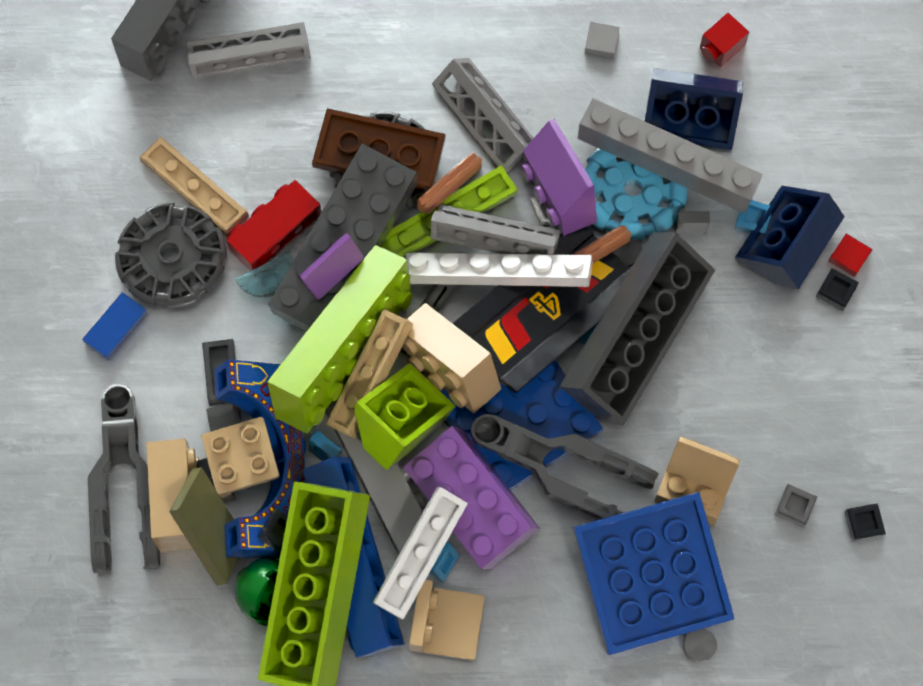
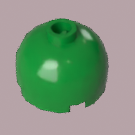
(256, 588)

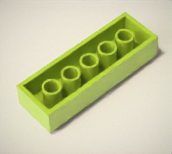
(330, 348)
(314, 586)

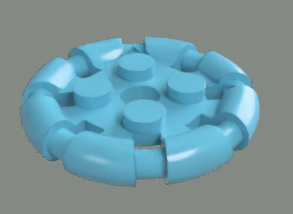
(633, 207)

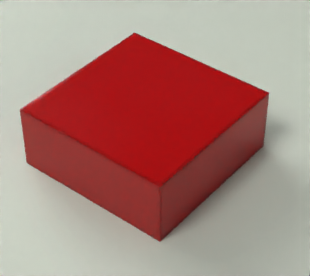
(850, 255)

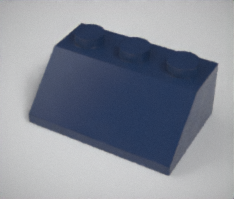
(695, 107)
(794, 238)

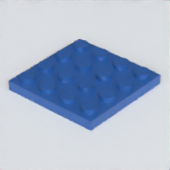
(536, 407)
(653, 573)

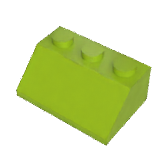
(400, 415)

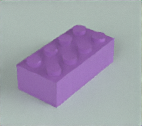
(493, 518)

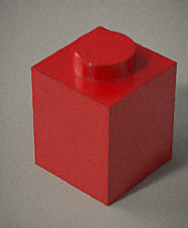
(723, 40)

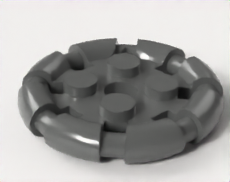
(175, 271)

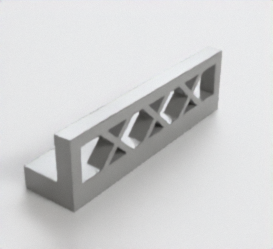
(248, 54)
(486, 102)
(492, 232)

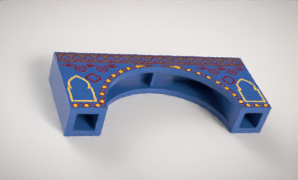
(247, 388)

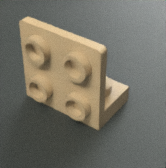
(240, 457)
(698, 470)
(446, 622)

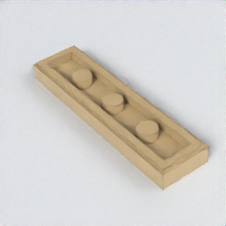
(193, 185)
(370, 369)

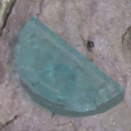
(266, 278)

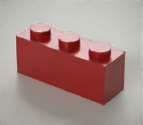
(273, 226)

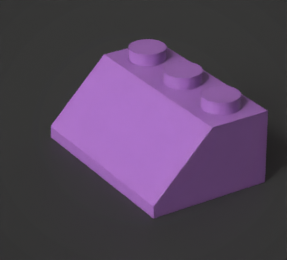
(559, 180)

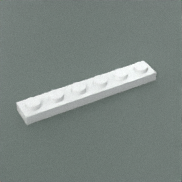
(500, 269)

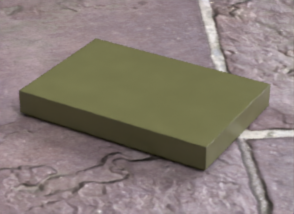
(202, 520)

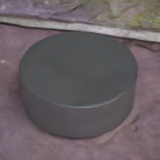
(700, 645)

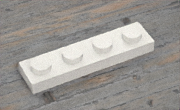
(420, 553)

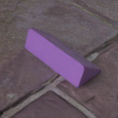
(331, 267)

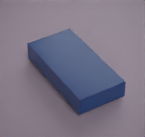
(115, 326)

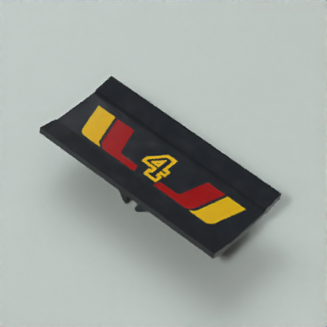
(536, 324)

